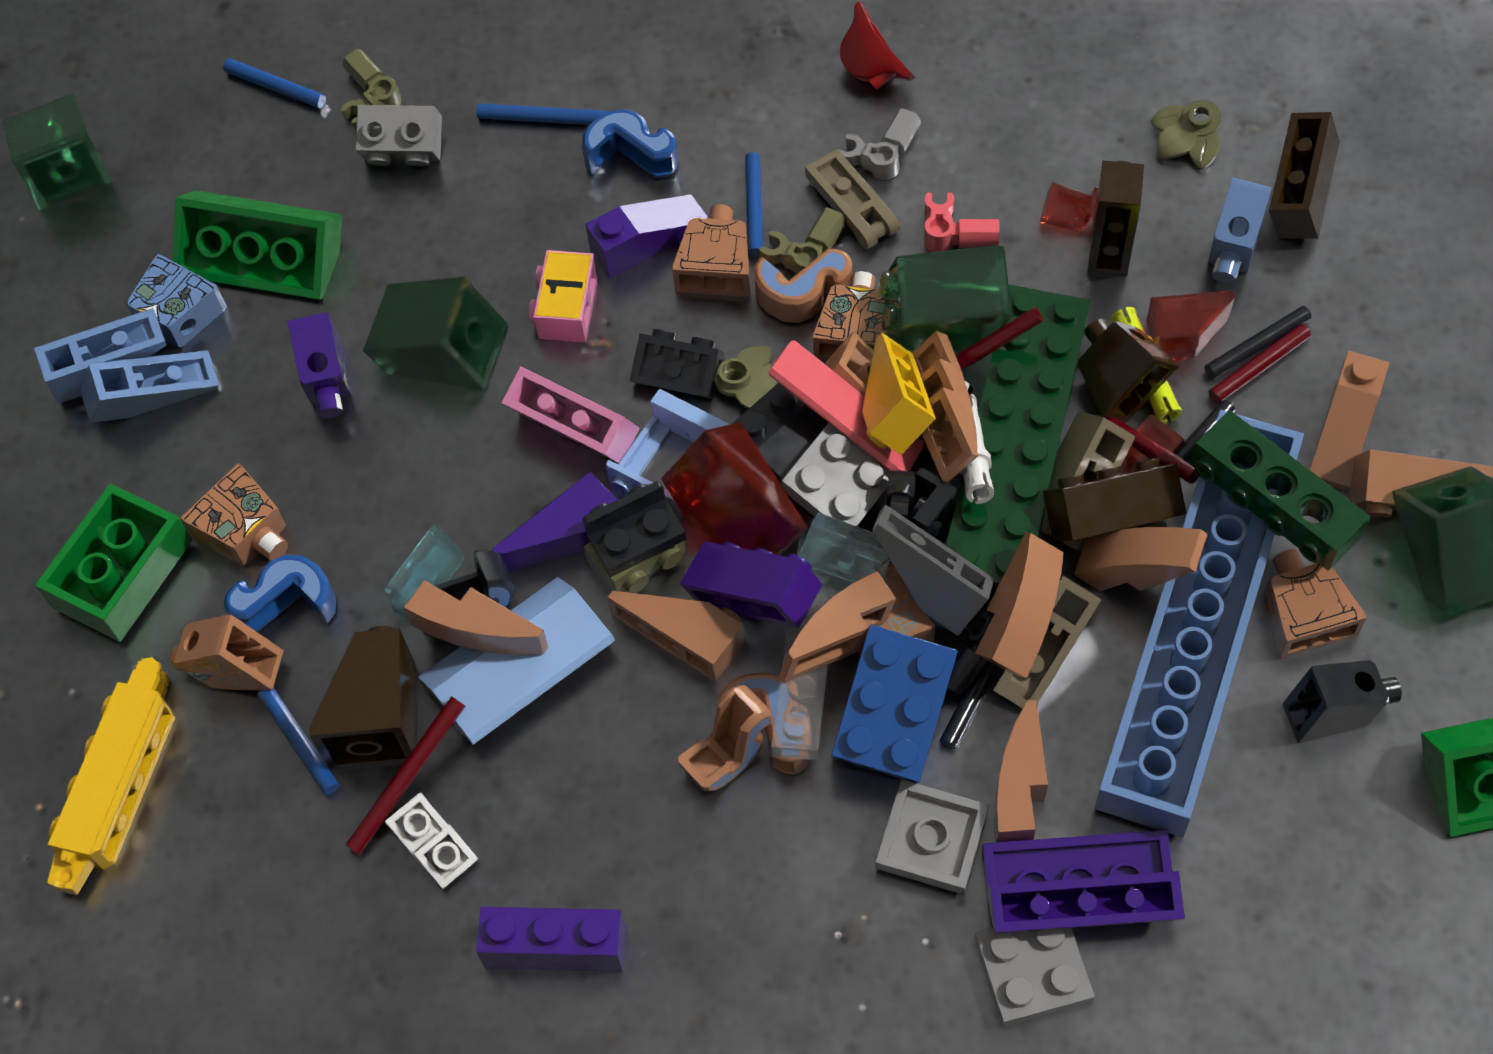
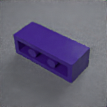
(753, 582)
(551, 939)

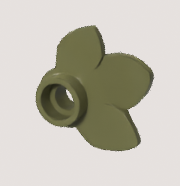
(1185, 134)
(746, 375)

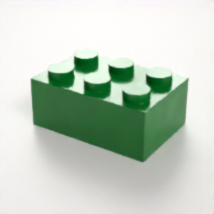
(114, 562)

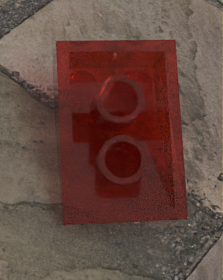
(733, 492)

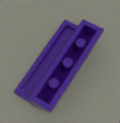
(1081, 881)

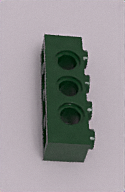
(1303, 492)

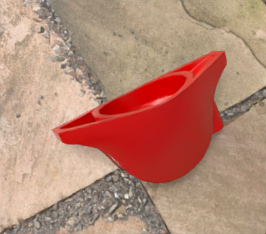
(868, 54)

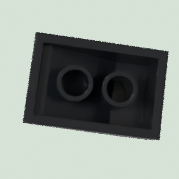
(782, 430)

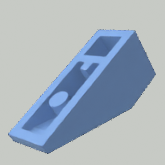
(67, 359)
(145, 384)

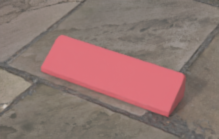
(835, 402)

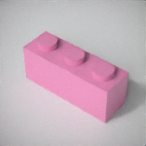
(570, 415)

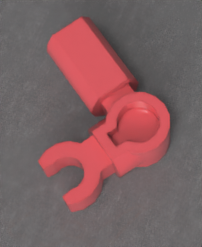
(942, 233)

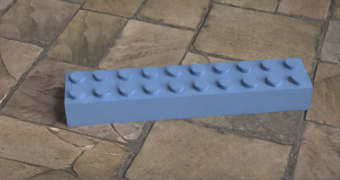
(1190, 660)

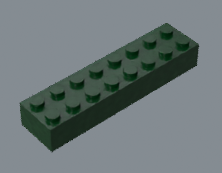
(1021, 429)

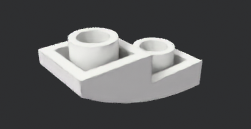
(431, 841)

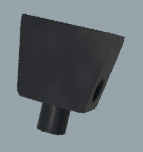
(1339, 699)

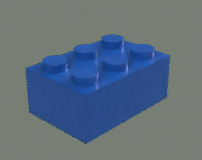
(894, 704)

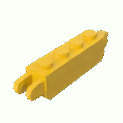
(111, 778)

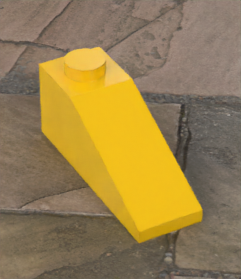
(895, 397)

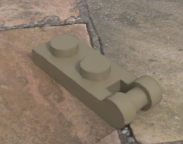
(852, 197)

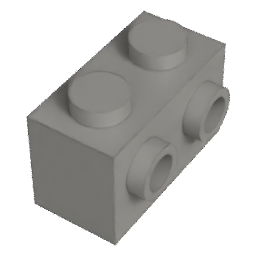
(399, 134)

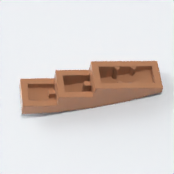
(953, 432)

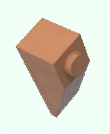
(1348, 418)
(1381, 472)
(686, 628)

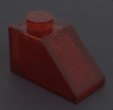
(1187, 321)

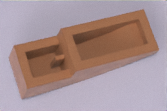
(1140, 556)
(1022, 606)
(473, 622)
(839, 626)
(1021, 778)

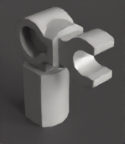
(883, 157)

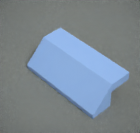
(502, 684)

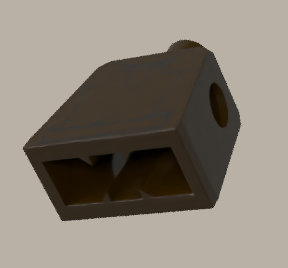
(1122, 368)

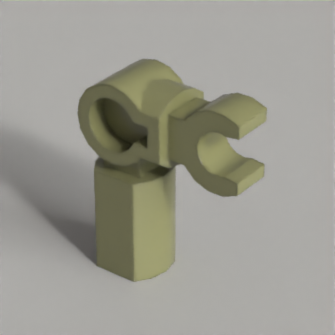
(378, 87)
(797, 255)

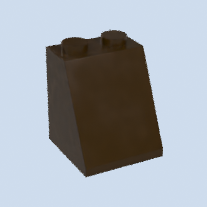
(369, 703)

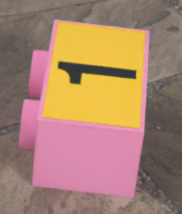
(564, 296)

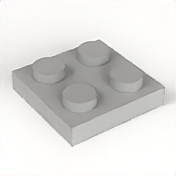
(836, 478)
(932, 836)
(1033, 972)

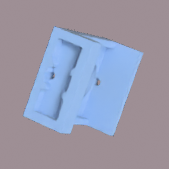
(668, 415)

